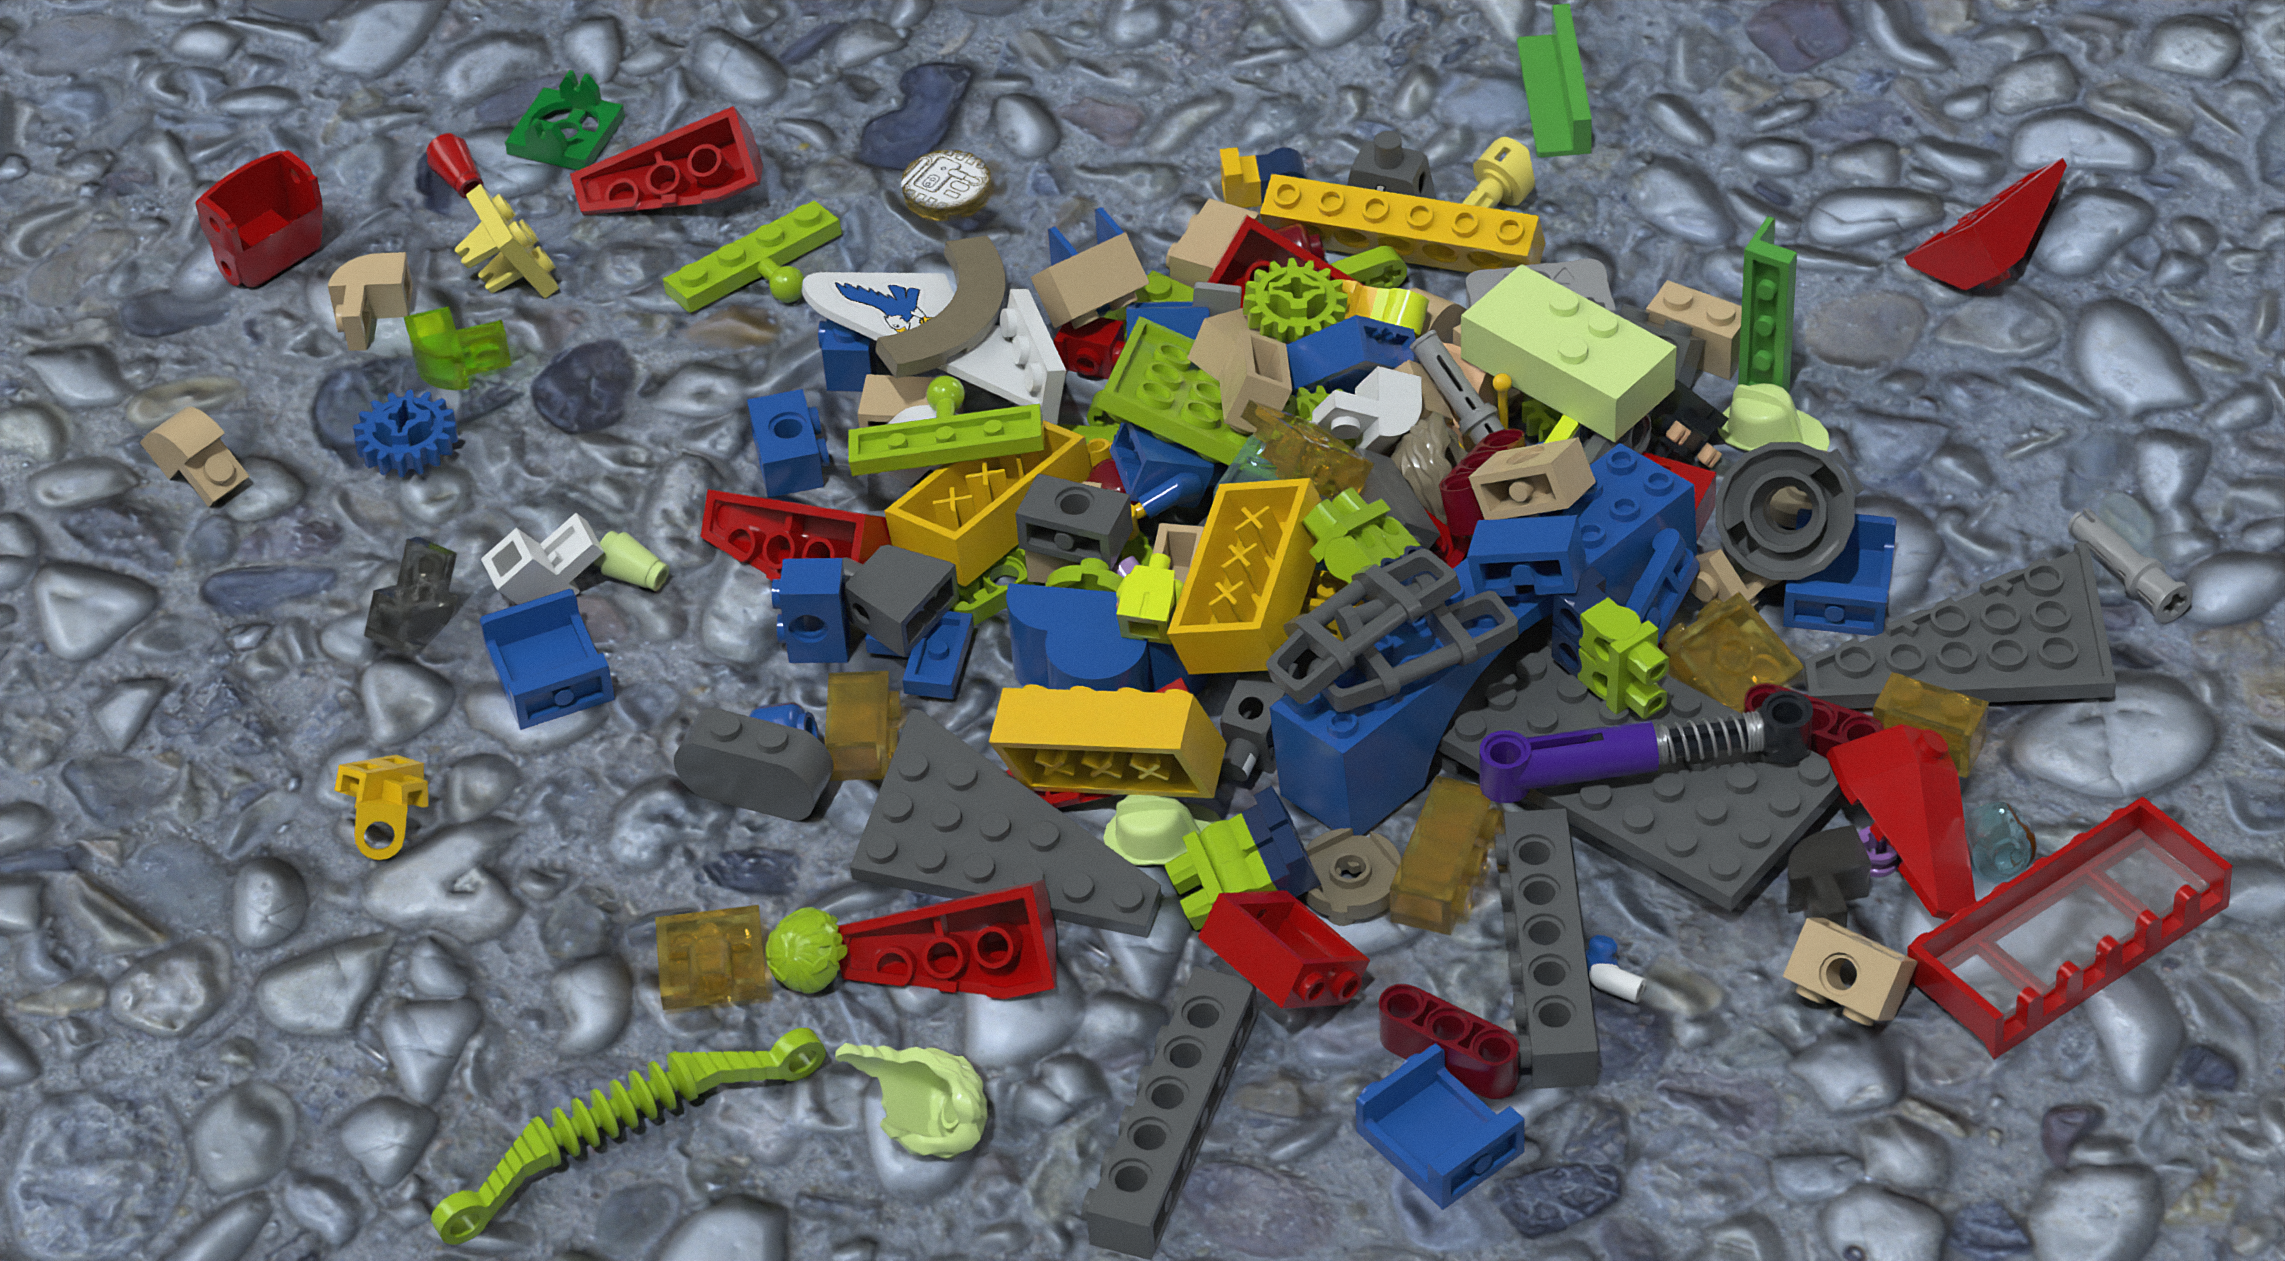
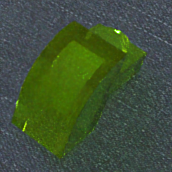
(449, 355)

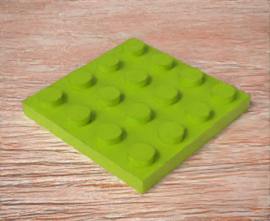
(1169, 394)

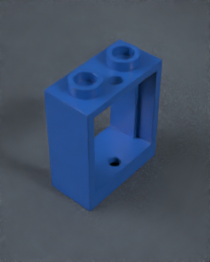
(1347, 354)

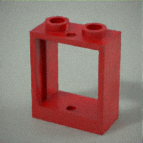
(1284, 949)

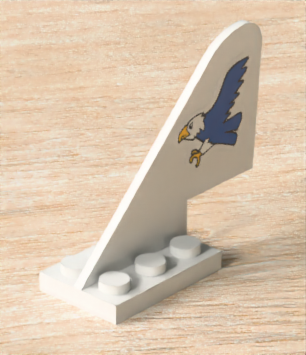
(1012, 360)

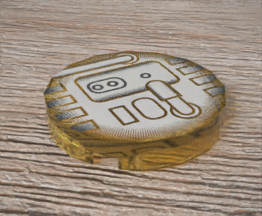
(946, 184)

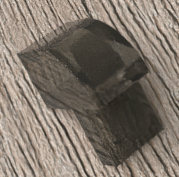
(420, 603)
(1827, 873)

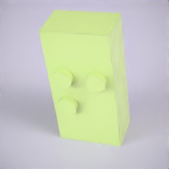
(1568, 352)

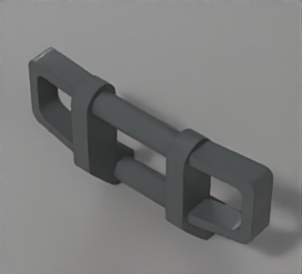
(1370, 583)
(1444, 623)

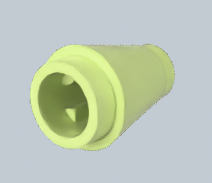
(631, 562)

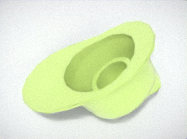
(1768, 415)
(1152, 828)

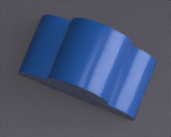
(1075, 640)

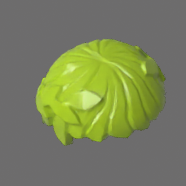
(805, 950)

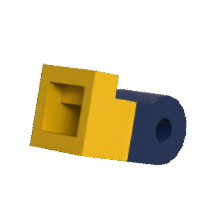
(1247, 177)

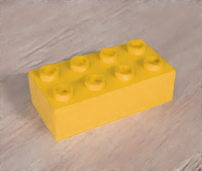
(970, 507)
(1246, 576)
(1108, 741)

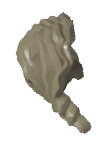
(1426, 458)

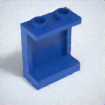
(1853, 588)
(546, 659)
(1437, 1128)

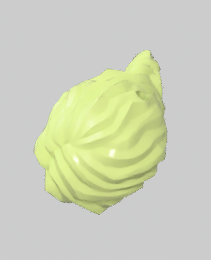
(928, 1097)

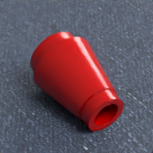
(453, 162)

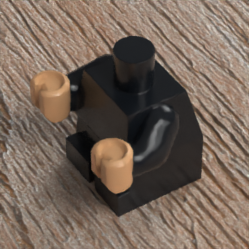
(1684, 425)

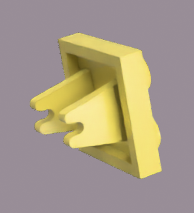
(512, 240)

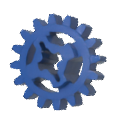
(405, 433)

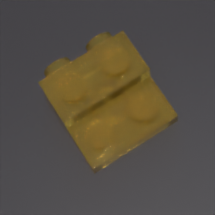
(1307, 451)
(1728, 652)

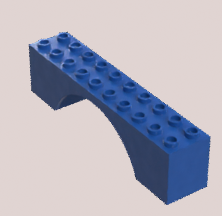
(1373, 758)

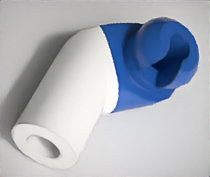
(1605, 971)

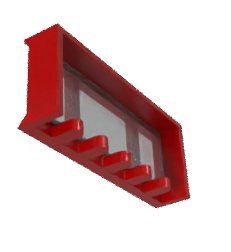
(2070, 925)

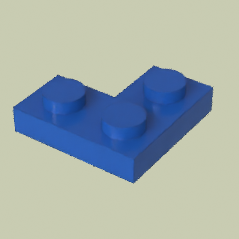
(936, 659)

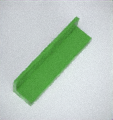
(1556, 88)
(1767, 310)

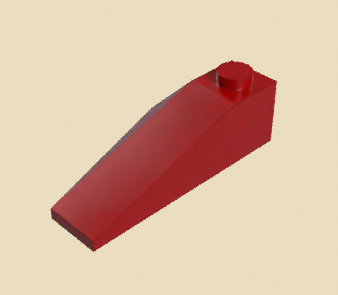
(680, 168)
(1992, 235)
(773, 530)
(1917, 808)
(972, 944)

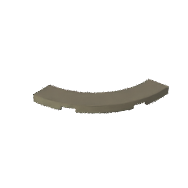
(962, 322)

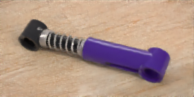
(1517, 764)

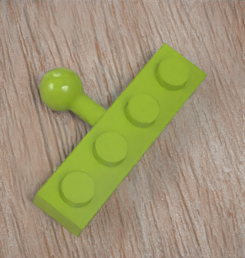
(756, 256)
(946, 437)

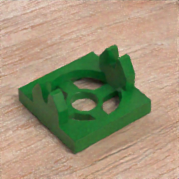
(545, 140)

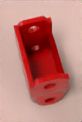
(262, 218)

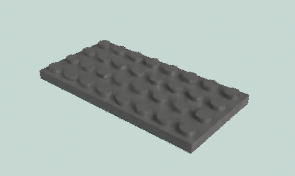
(1695, 821)

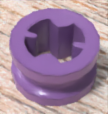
(1881, 864)

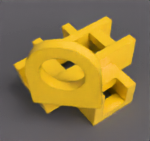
(383, 794)

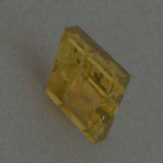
(711, 957)

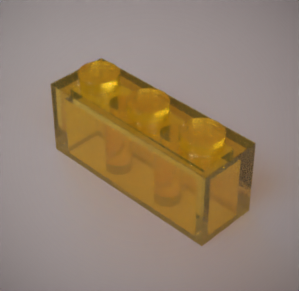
(1444, 856)

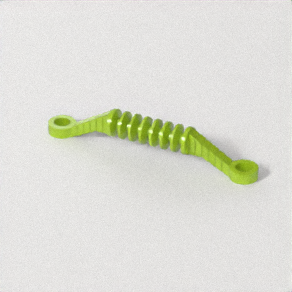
(537, 1148)

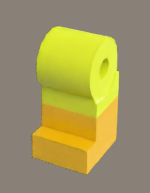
(1386, 305)

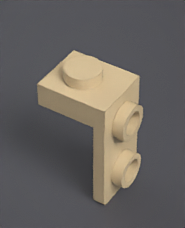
(1719, 580)

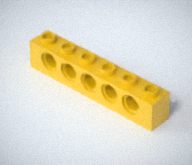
(1416, 227)

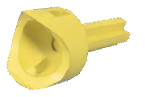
(1504, 180)

